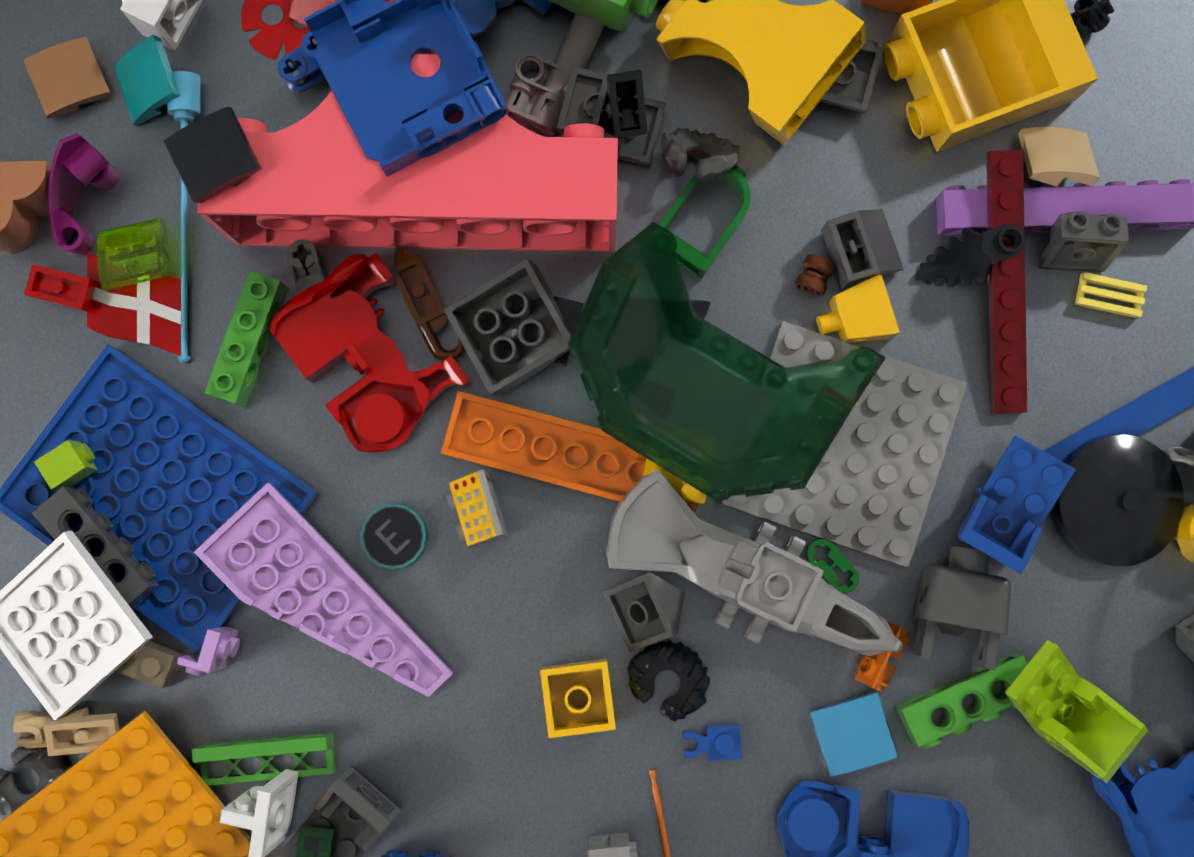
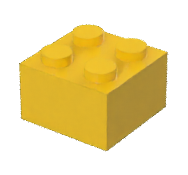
(577, 698)

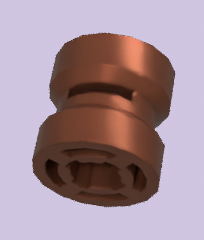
(815, 274)

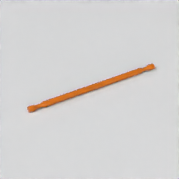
(659, 813)

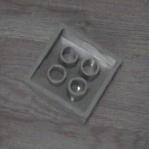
(510, 327)

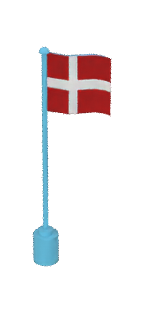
(158, 308)

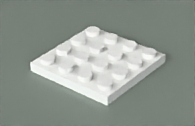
(66, 625)

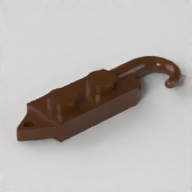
(422, 301)

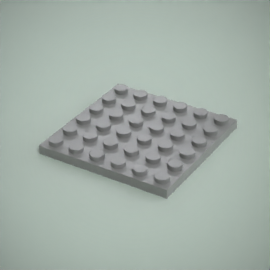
(880, 466)

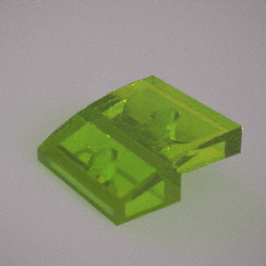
(132, 254)

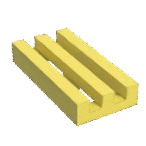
(1137, 300)

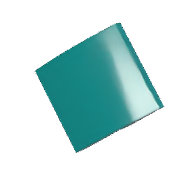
(146, 79)

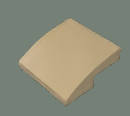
(1057, 155)

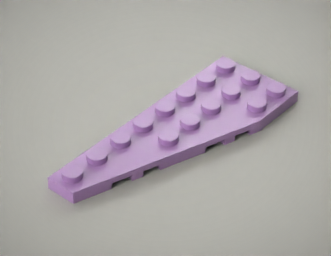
(296, 576)

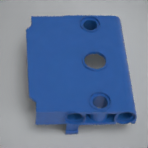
(393, 111)

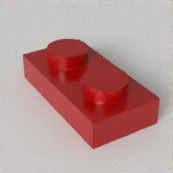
(60, 287)

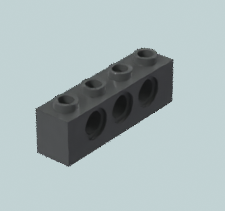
(58, 516)

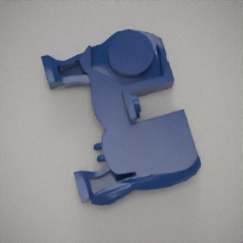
(1154, 807)
(824, 823)

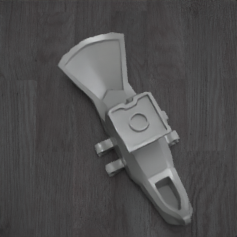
(661, 533)

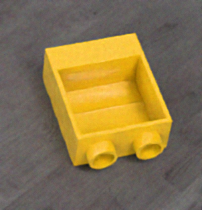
(985, 65)

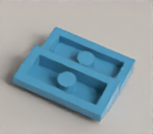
(854, 734)

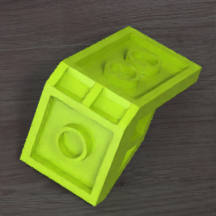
(1074, 713)

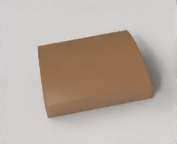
(66, 77)

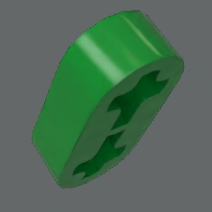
(838, 561)

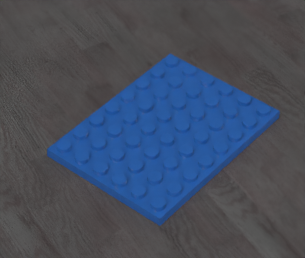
(161, 480)

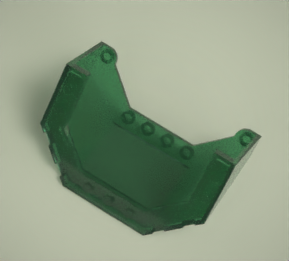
(698, 394)

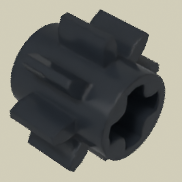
(1092, 15)

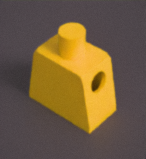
(861, 313)

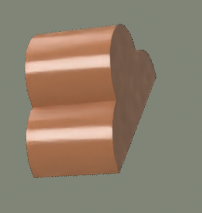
(22, 203)

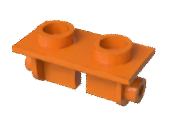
(875, 669)

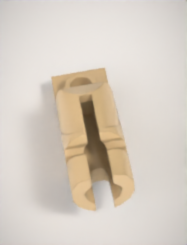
(70, 734)

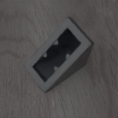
(627, 103)

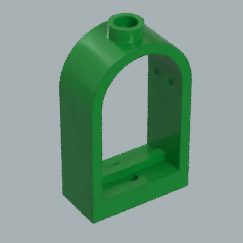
(687, 254)

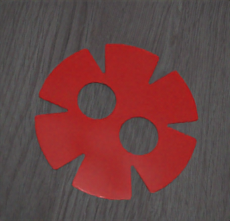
(271, 37)

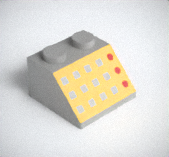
(476, 508)

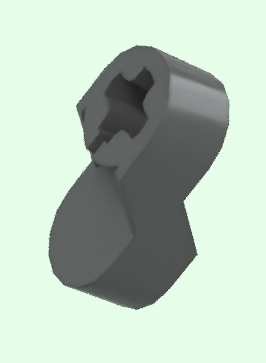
(304, 257)

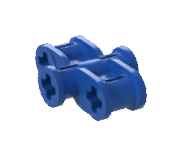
(303, 61)

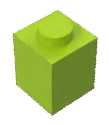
(66, 464)

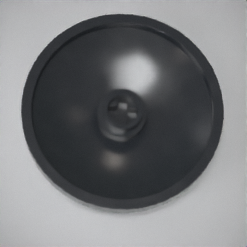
(1120, 500)

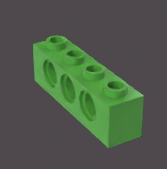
(246, 339)
(917, 711)

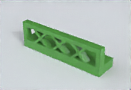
(261, 748)

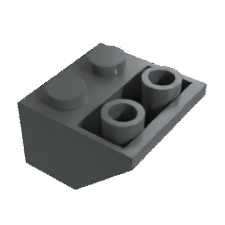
(861, 246)

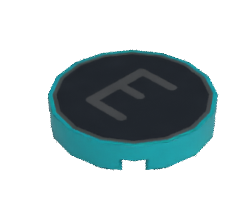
(393, 536)

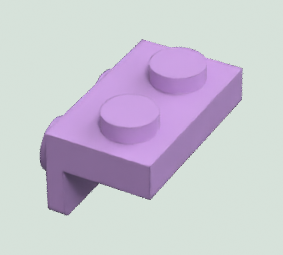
(218, 648)

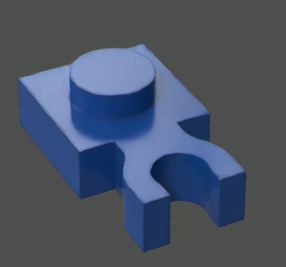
(719, 742)

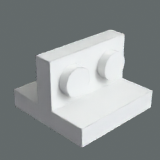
(265, 811)

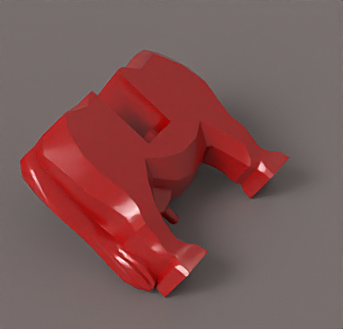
(339, 324)

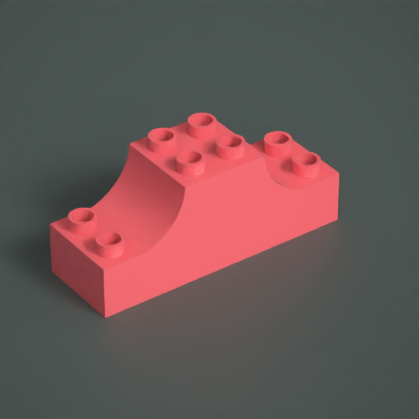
(479, 194)

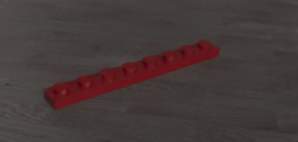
(1007, 286)

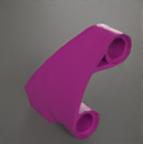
(72, 168)

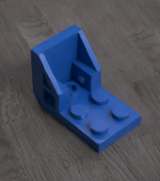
(1015, 503)

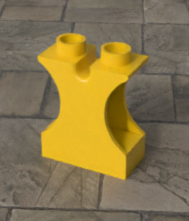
(779, 48)

